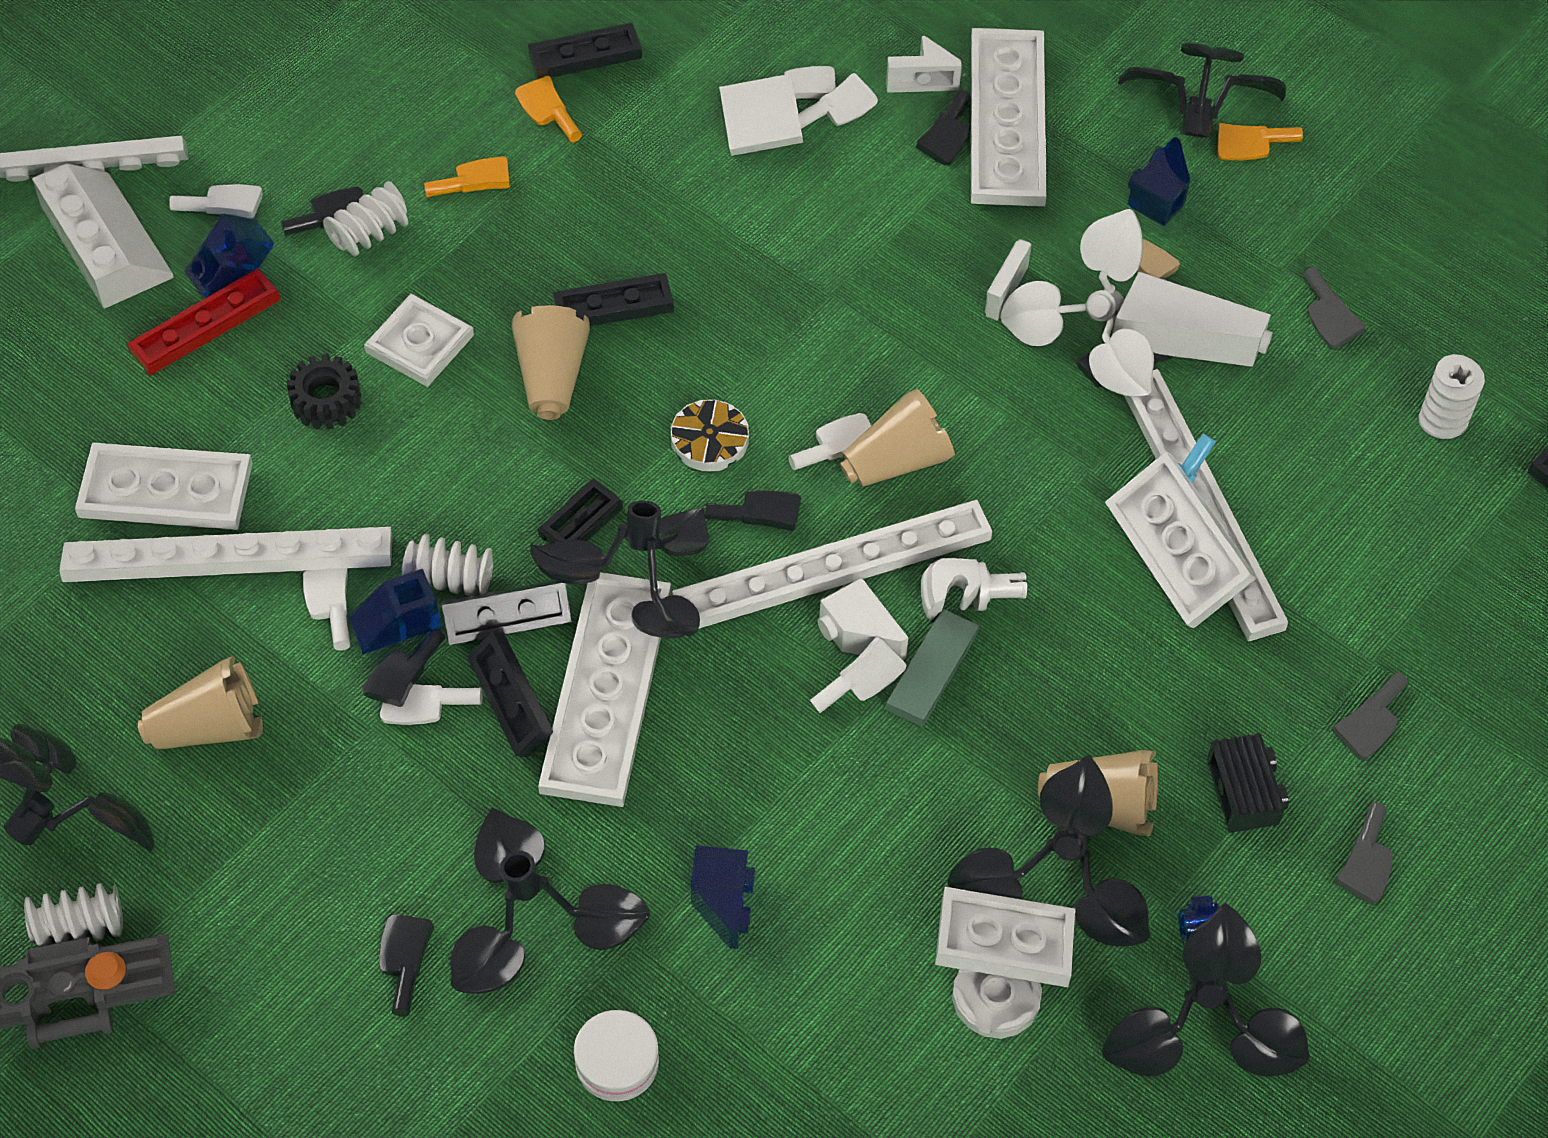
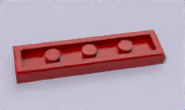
(203, 321)

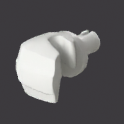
(973, 579)

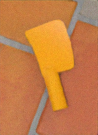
(544, 106)
(1251, 142)
(473, 176)

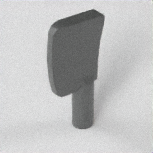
(1329, 314)
(1372, 722)
(1369, 862)

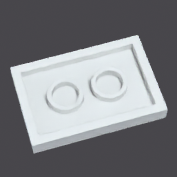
(1006, 937)

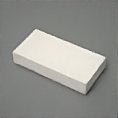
(1007, 278)

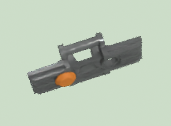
(83, 969)

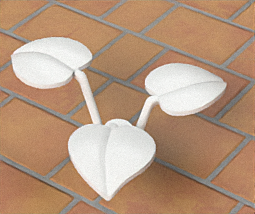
(1034, 309)

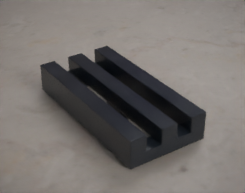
(607, 501)

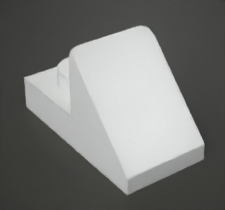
(931, 71)

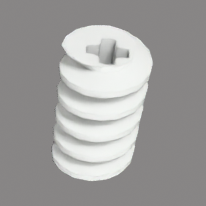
(367, 219)
(1451, 397)
(450, 566)
(74, 916)

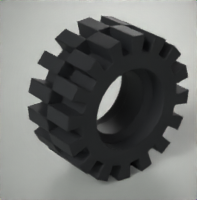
(321, 374)

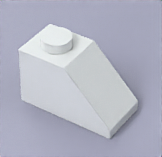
(856, 617)

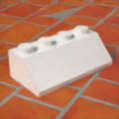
(100, 232)

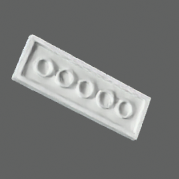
(1008, 117)
(602, 695)

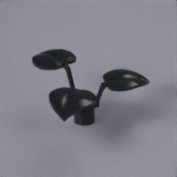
(1199, 112)
(645, 530)
(1081, 808)
(35, 810)
(510, 853)
(1213, 954)

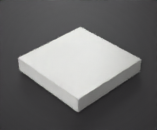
(761, 114)
(419, 340)

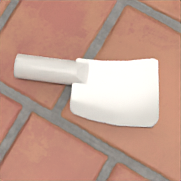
(812, 81)
(842, 104)
(226, 199)
(833, 440)
(326, 599)
(865, 676)
(425, 704)

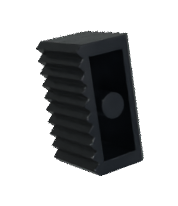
(1246, 782)

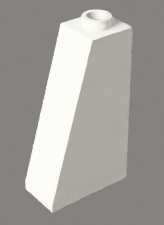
(1193, 323)

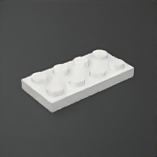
(164, 486)
(1180, 540)

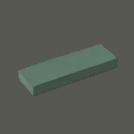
(932, 667)

